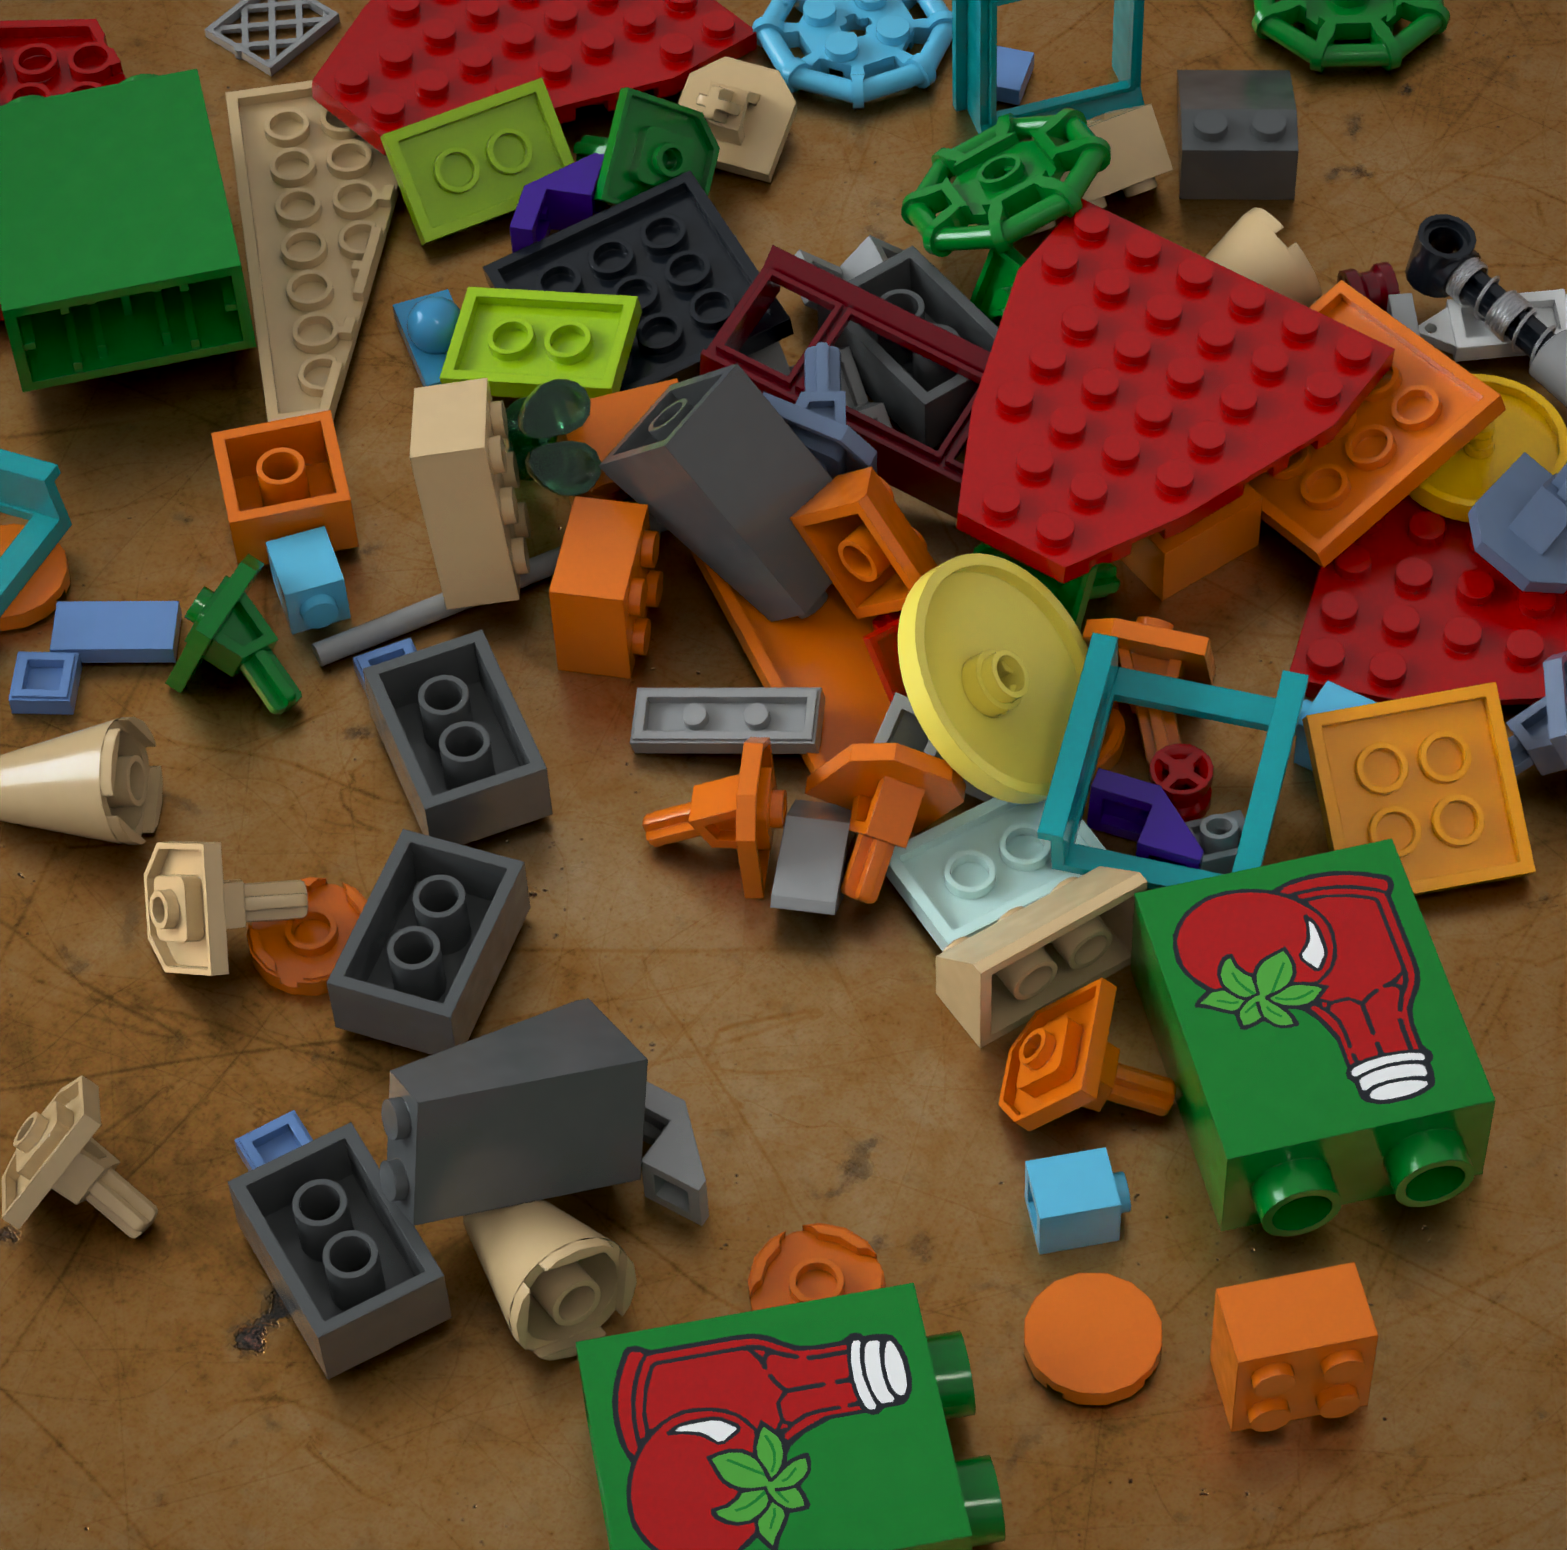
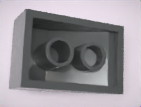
(1237, 134)

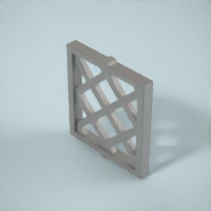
(293, 46)

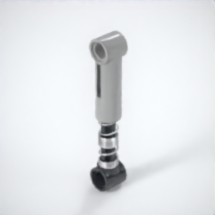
(1447, 265)

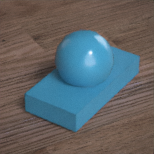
(427, 331)

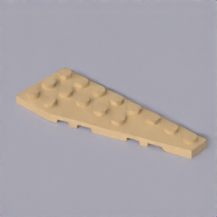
(313, 238)

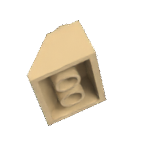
(1136, 155)
(1039, 953)

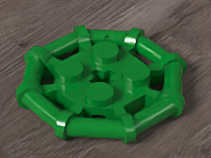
(1349, 20)
(1005, 182)

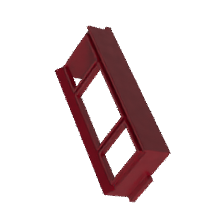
(901, 460)

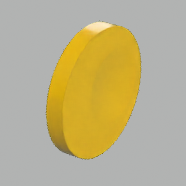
(1526, 426)

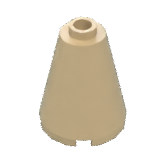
(1261, 256)
(86, 783)
(551, 1275)

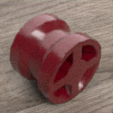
(1373, 284)

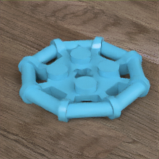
(870, 63)

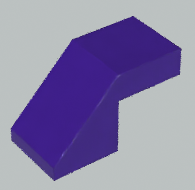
(556, 201)
(1143, 815)

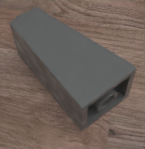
(725, 483)
(515, 1117)

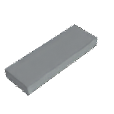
(725, 718)

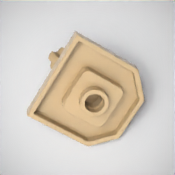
(746, 111)
(194, 906)
(60, 1154)

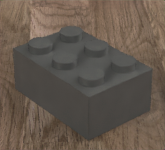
(915, 390)
(458, 740)
(429, 944)
(339, 1251)

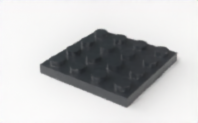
(670, 254)

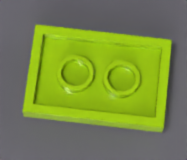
(476, 159)
(542, 336)

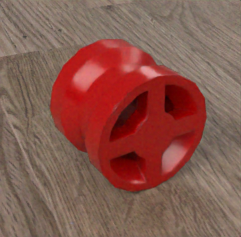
(1180, 767)

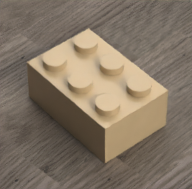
(469, 493)

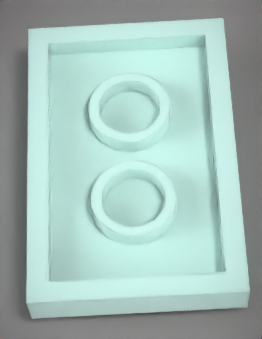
(978, 868)

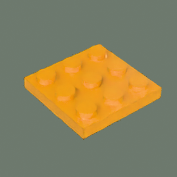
(1429, 778)

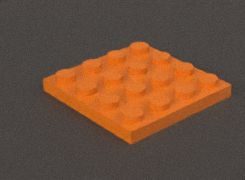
(1387, 448)

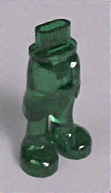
(533, 429)

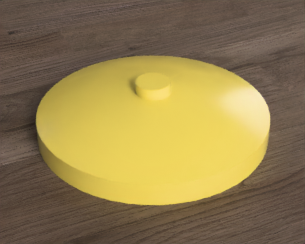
(991, 672)

